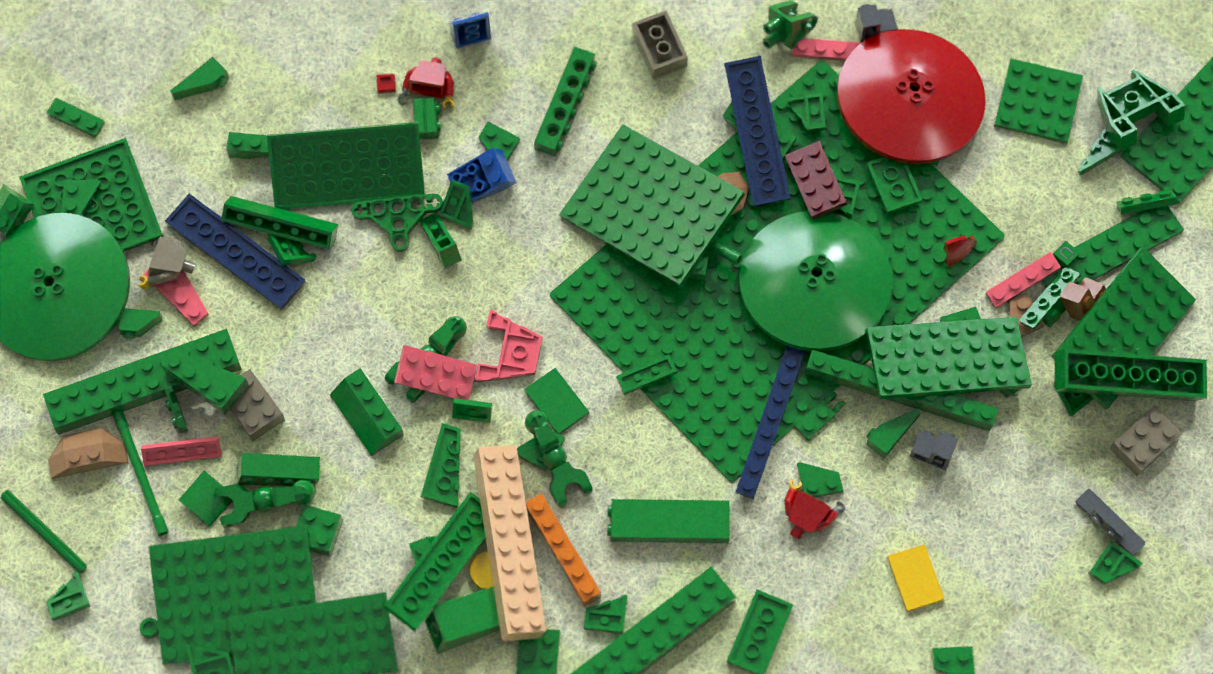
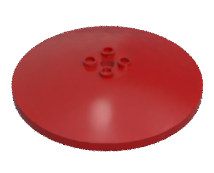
(903, 122)

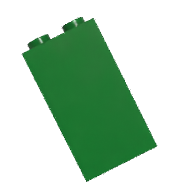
(463, 620)

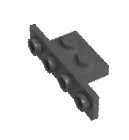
(1110, 522)

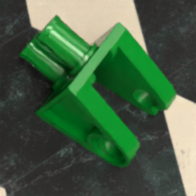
(785, 26)

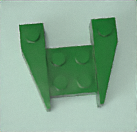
(1133, 102)

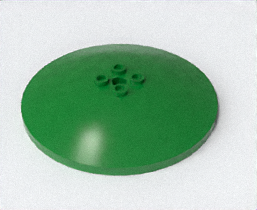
(86, 292)
(813, 310)

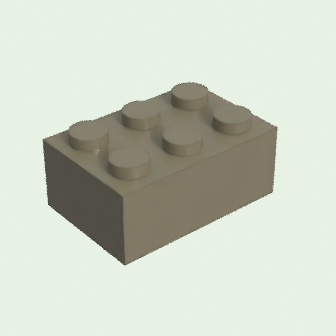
(659, 44)
(256, 408)
(1145, 440)

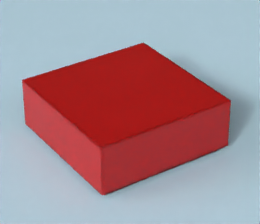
(386, 83)

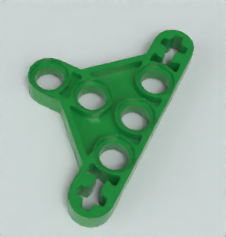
(388, 217)

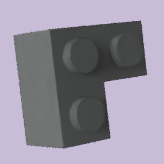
(873, 21)
(934, 449)

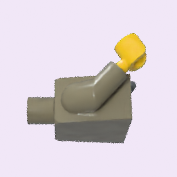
(166, 263)

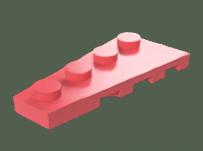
(183, 298)

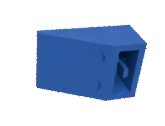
(485, 174)

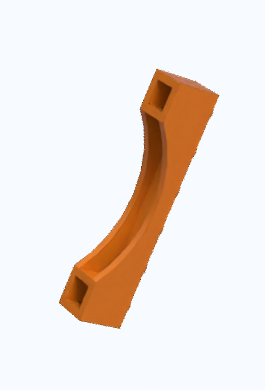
(563, 549)

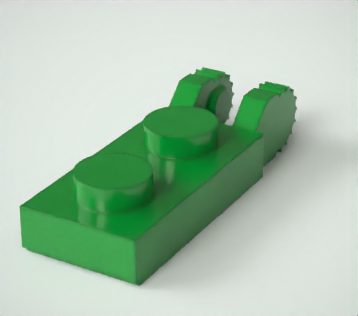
(818, 417)

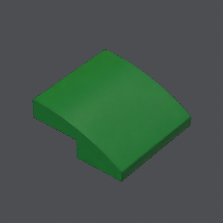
(202, 499)

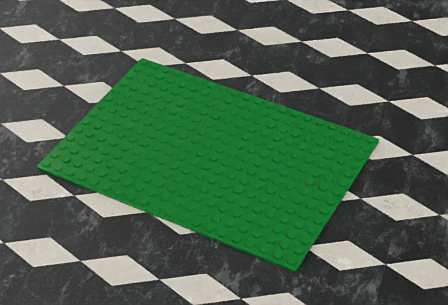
(717, 348)

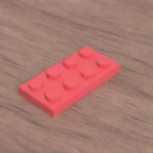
(435, 373)

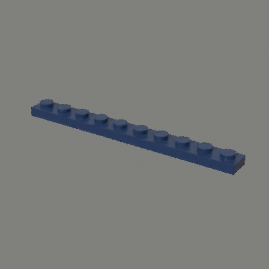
(770, 422)

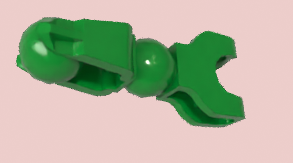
(439, 342)
(555, 458)
(263, 499)

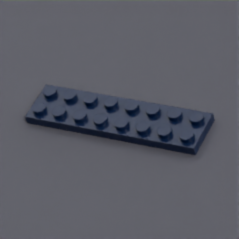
(757, 131)
(235, 251)

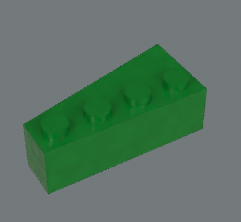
(207, 381)
(276, 469)

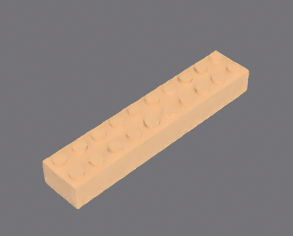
(509, 543)

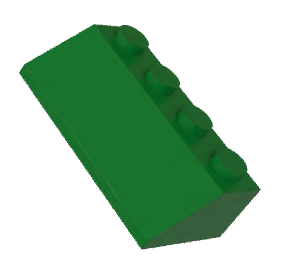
(366, 412)

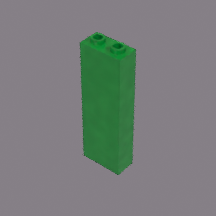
(669, 521)

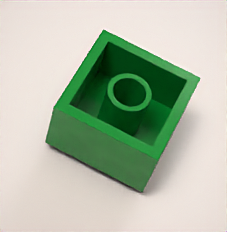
(322, 528)

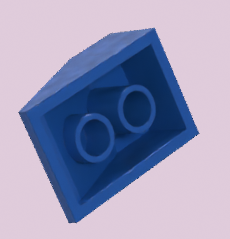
(470, 30)

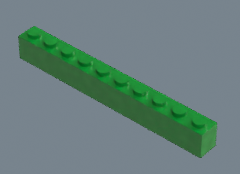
(863, 379)

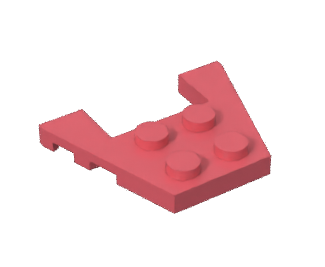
(518, 353)

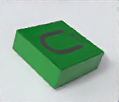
(1066, 254)

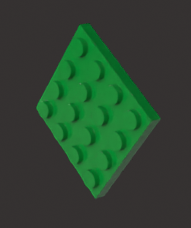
(1038, 100)

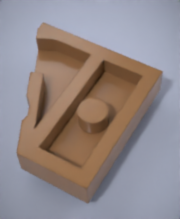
(1017, 308)

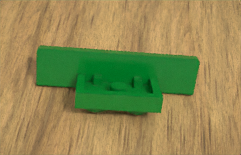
(1049, 304)

